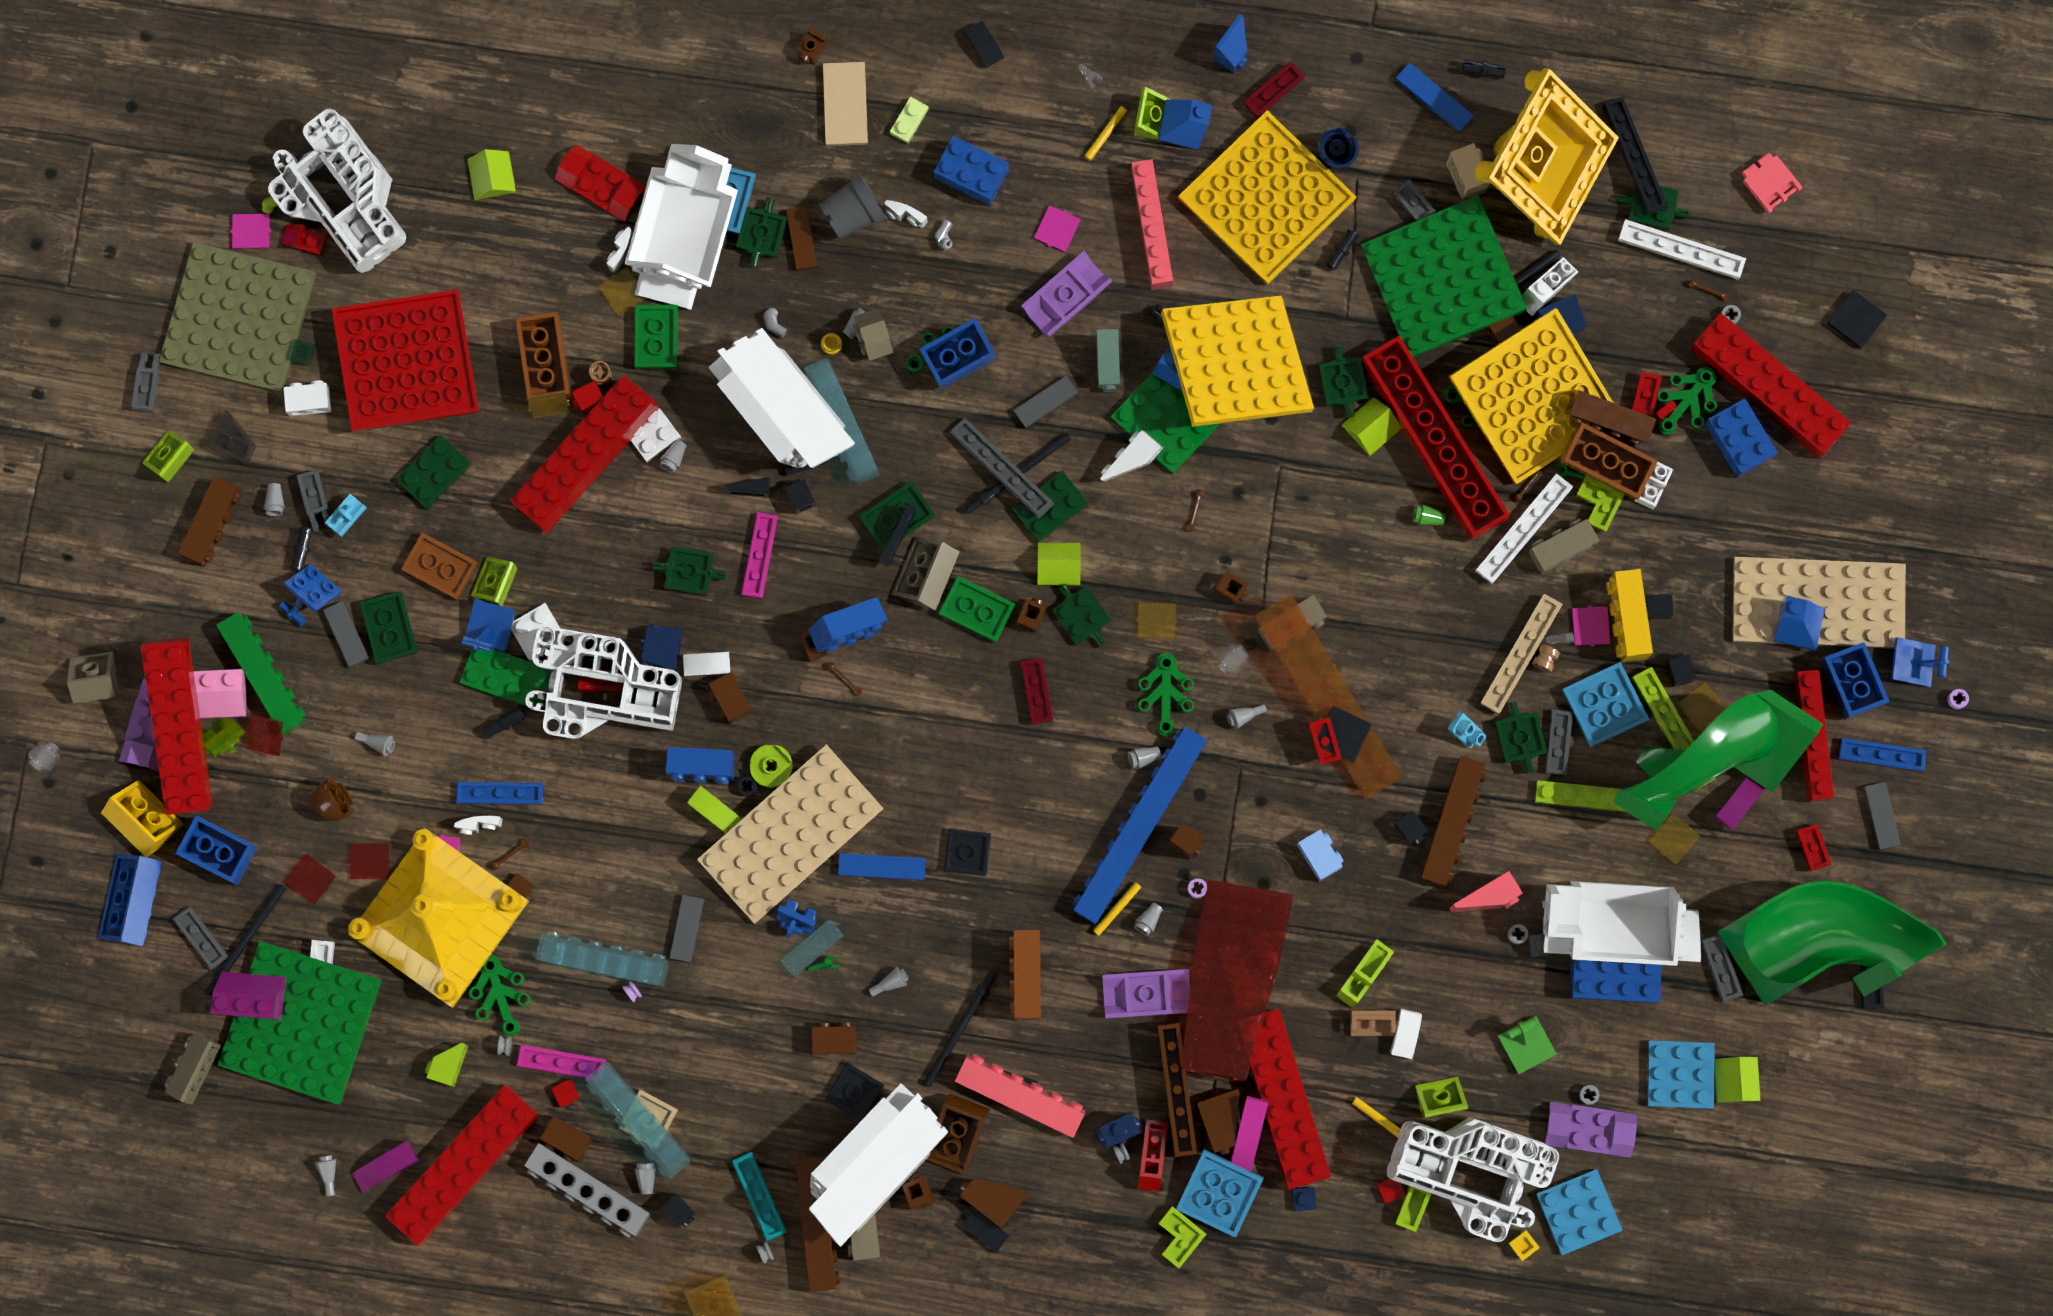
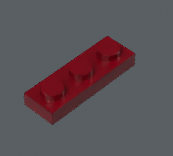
(1274, 90)
(1037, 691)

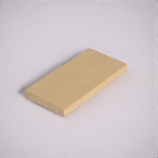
(845, 104)

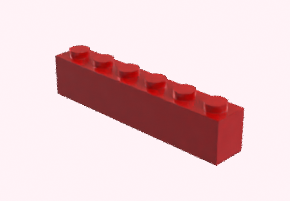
(1816, 756)

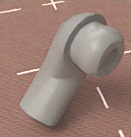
(942, 235)
(771, 324)

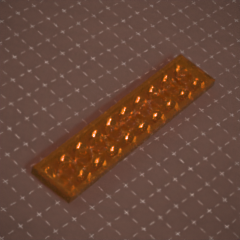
(1323, 688)

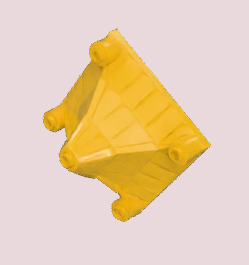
(1549, 156)
(438, 917)

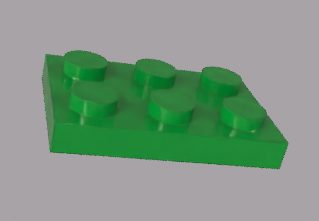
(656, 336)
(977, 609)

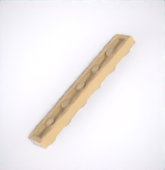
(1521, 654)

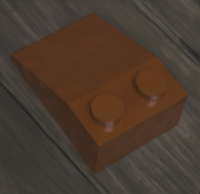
(964, 1125)

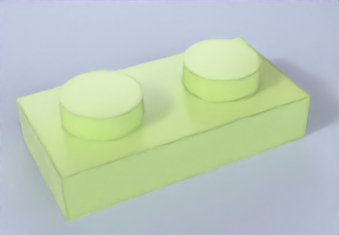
(909, 120)

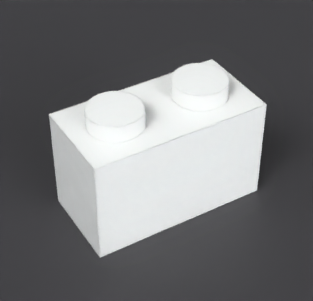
(307, 398)

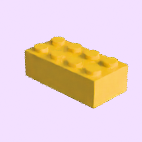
(1630, 616)

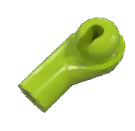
(269, 204)

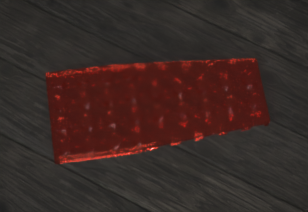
(1233, 976)

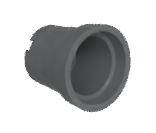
(852, 207)

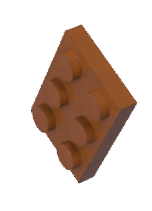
(439, 566)

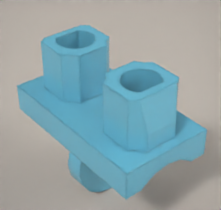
(345, 515)
(1466, 730)

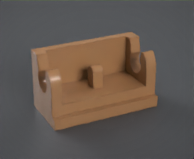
(1373, 1023)

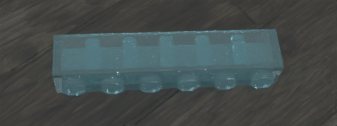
(858, 457)
(602, 960)
(639, 1120)

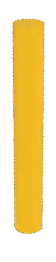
(1105, 133)
(1117, 909)
(1376, 1116)

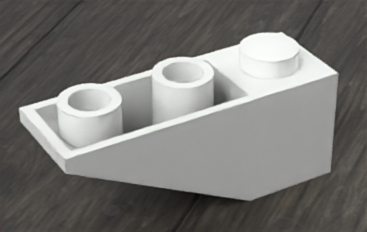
(1548, 285)
(1138, 454)

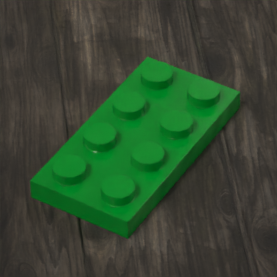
(505, 676)

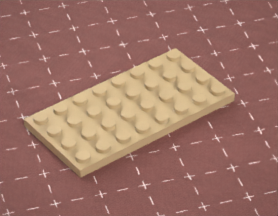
(1858, 598)
(790, 834)

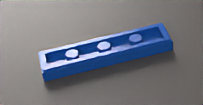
(1434, 97)
(1881, 754)
(499, 793)
(881, 866)

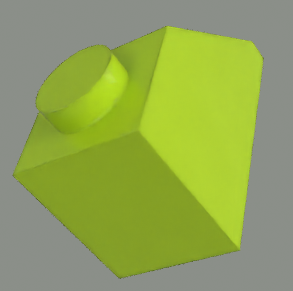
(447, 1065)

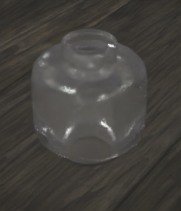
(1232, 658)
(44, 756)

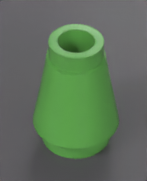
(1427, 516)

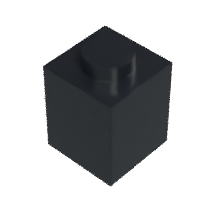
(800, 495)
(1659, 606)
(1680, 669)
(1411, 828)
(679, 1211)

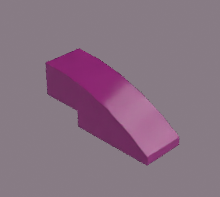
(1739, 803)
(386, 1166)

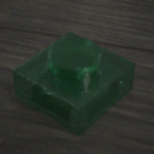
(301, 352)

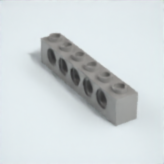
(543, 1155)

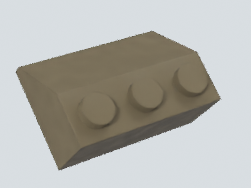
(925, 572)
(192, 1068)

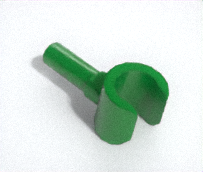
(1569, 472)
(827, 963)

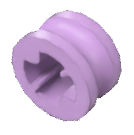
(1952, 703)
(1191, 886)
(632, 991)

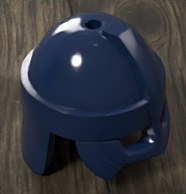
(1347, 147)

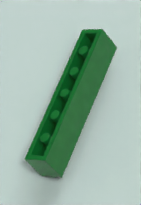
(261, 673)

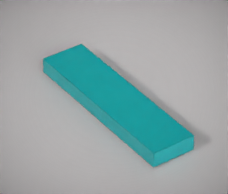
(759, 1196)

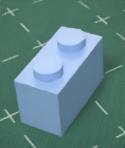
(1320, 854)

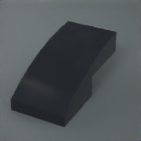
(984, 44)

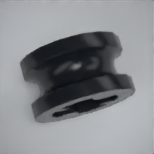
(754, 786)

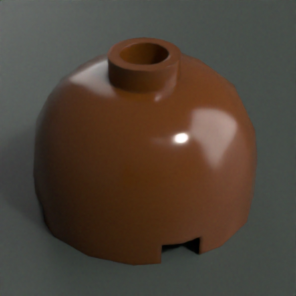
(332, 800)

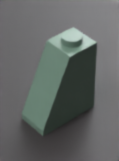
(1108, 359)

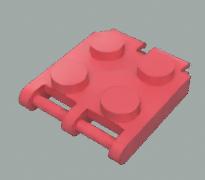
(1770, 181)

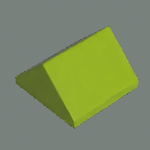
(1149, 114)
(491, 174)
(1372, 426)
(168, 456)
(1059, 564)
(494, 580)
(1736, 1079)
(1441, 1097)

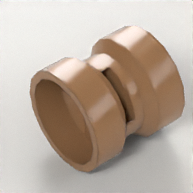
(597, 373)
(1545, 659)

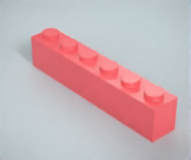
(1151, 224)
(1020, 1096)

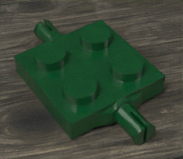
(1660, 220)
(761, 232)
(1343, 381)
(689, 571)
(1081, 615)
(1520, 737)

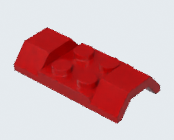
(599, 182)

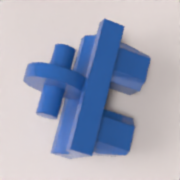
(794, 921)

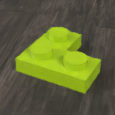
(1605, 501)
(1186, 1236)

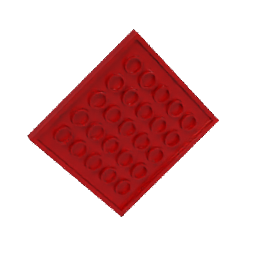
(405, 360)

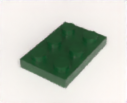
(434, 472)
(1067, 503)
(884, 517)
(389, 627)

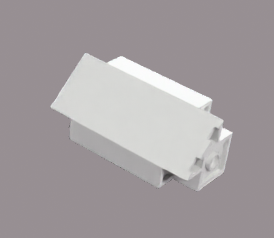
(681, 225)
(779, 402)
(1620, 923)
(873, 1162)

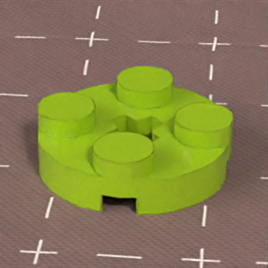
(783, 767)

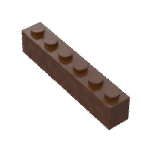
(1452, 822)
(1176, 1090)
(817, 1241)

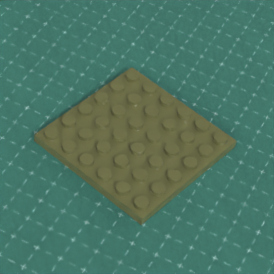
(237, 317)

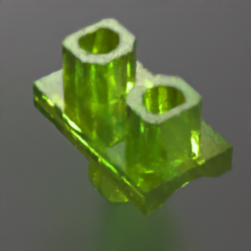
(225, 738)

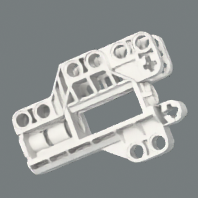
(367, 189)
(593, 715)
(1454, 1145)

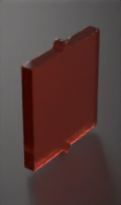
(265, 734)
(369, 861)
(310, 879)

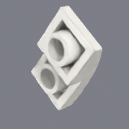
(899, 211)
(622, 243)
(1655, 486)
(706, 663)
(472, 824)
(1406, 1033)

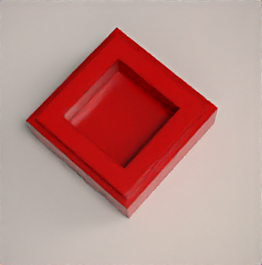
(1665, 411)
(566, 1093)
(1390, 1190)

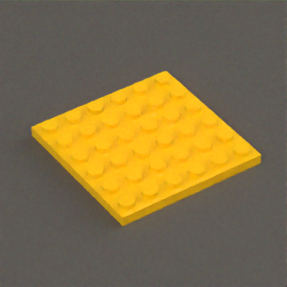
(1267, 197)
(1237, 360)
(1523, 392)

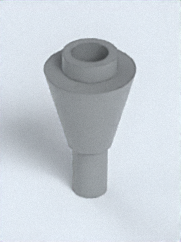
(1240, 716)
(382, 743)
(895, 979)
(326, 1167)

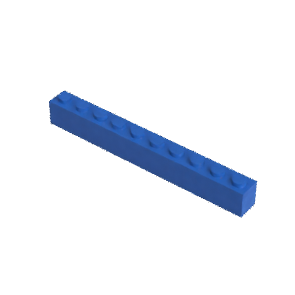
(1139, 826)

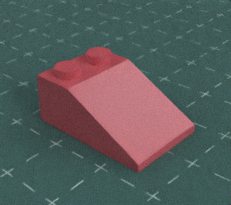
(1494, 895)

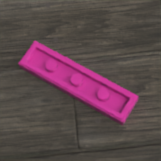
(759, 555)
(557, 1061)
(1249, 1132)

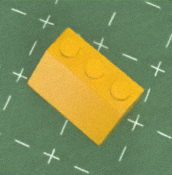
(141, 818)

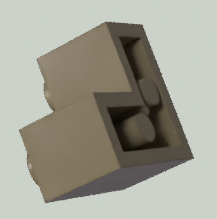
(873, 334)

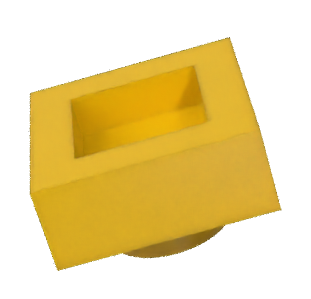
(1523, 1245)

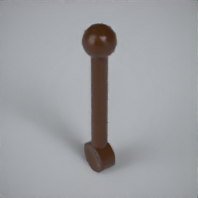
(1725, 296)
(1518, 497)
(1190, 527)
(856, 690)
(496, 864)

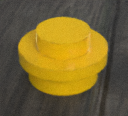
(831, 343)

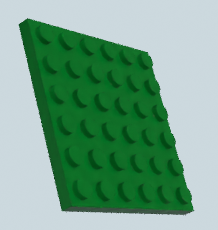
(1444, 277)
(319, 1026)

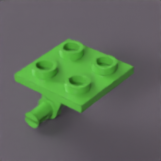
(1527, 1044)

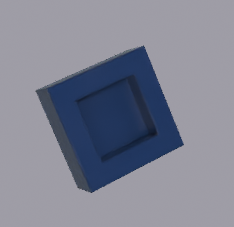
(1304, 1199)

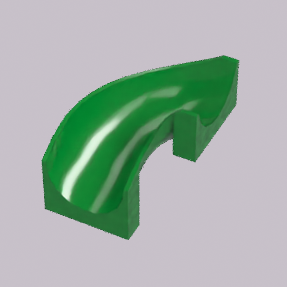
(1755, 735)
(1824, 927)

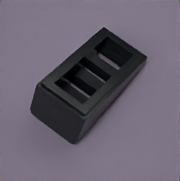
(753, 488)

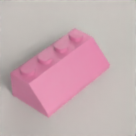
(221, 693)

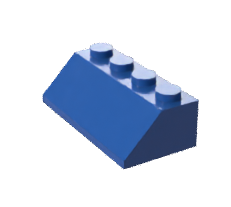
(130, 899)

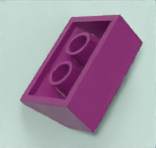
(249, 996)

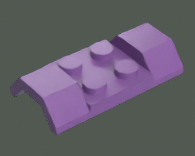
(1065, 294)
(139, 739)
(1146, 993)
(1591, 1129)

